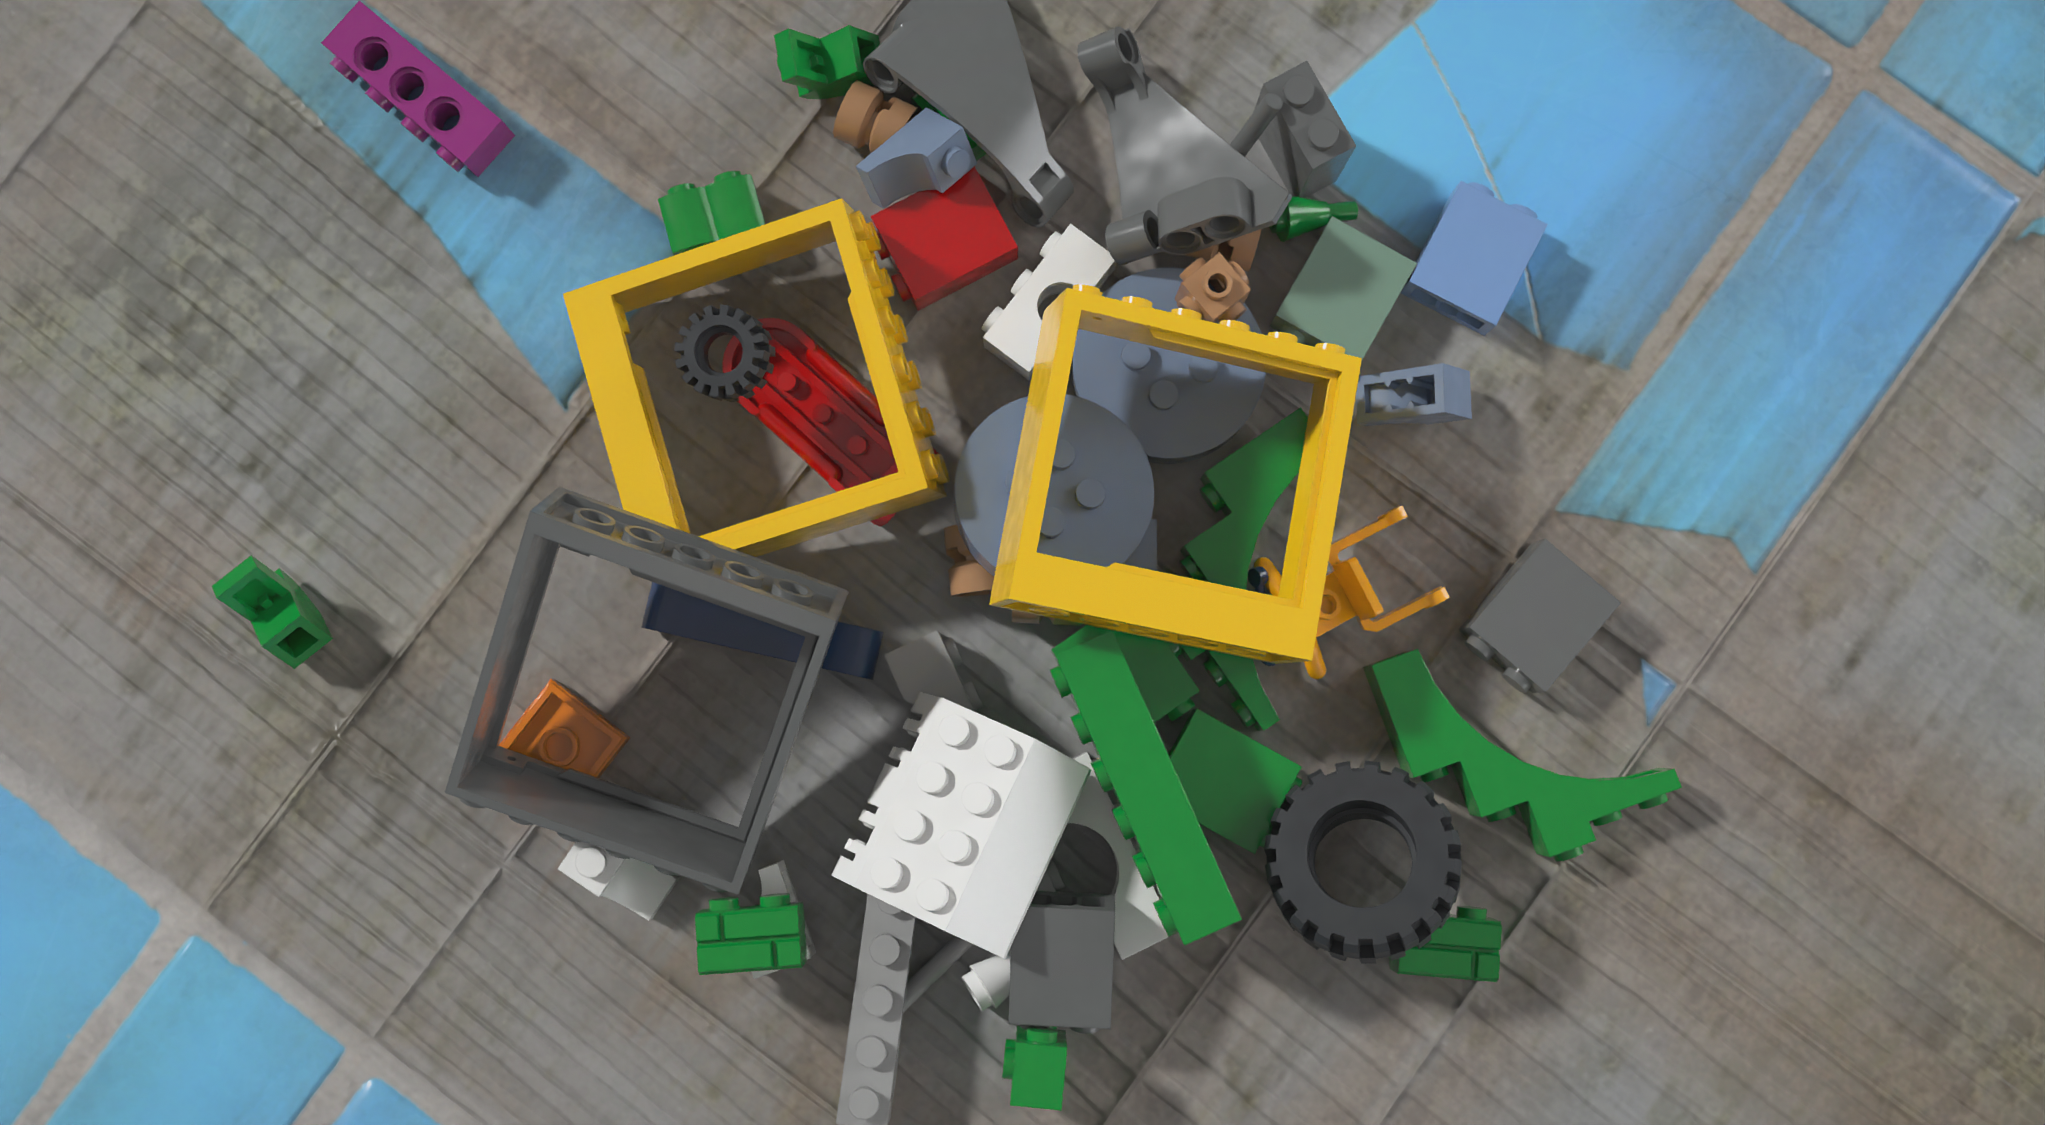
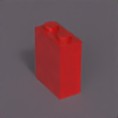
(943, 240)

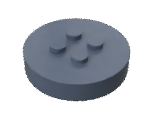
(1167, 398)
(1095, 495)

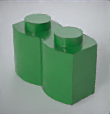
(710, 212)

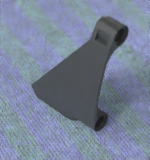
(975, 73)
(1174, 173)

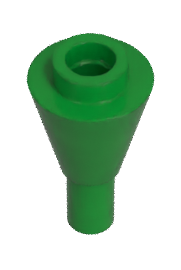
(1307, 214)

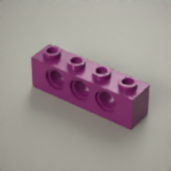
(364, 39)

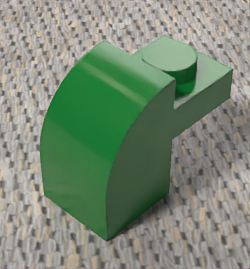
(824, 65)
(277, 609)

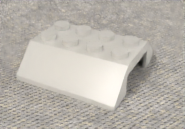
(964, 823)

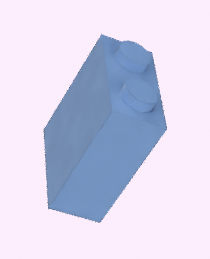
(1474, 257)

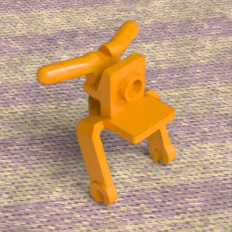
(1349, 592)

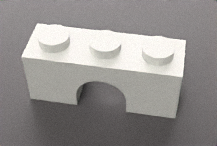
(1066, 262)

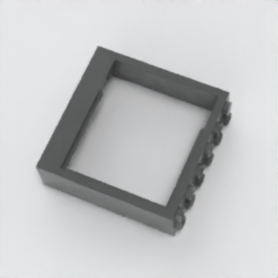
(598, 810)

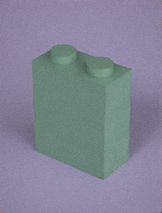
(1343, 290)

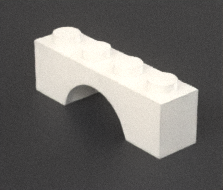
(1135, 916)

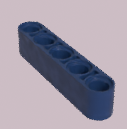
(851, 651)

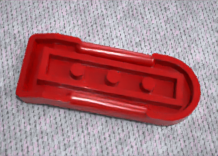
(819, 410)

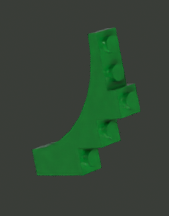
(1245, 491)
(1554, 807)

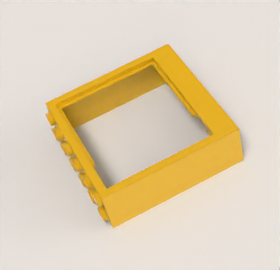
(629, 415)
(1154, 601)

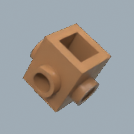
(1228, 281)

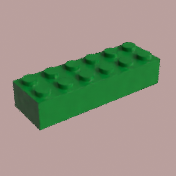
(1147, 788)

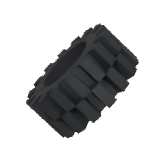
(698, 341)

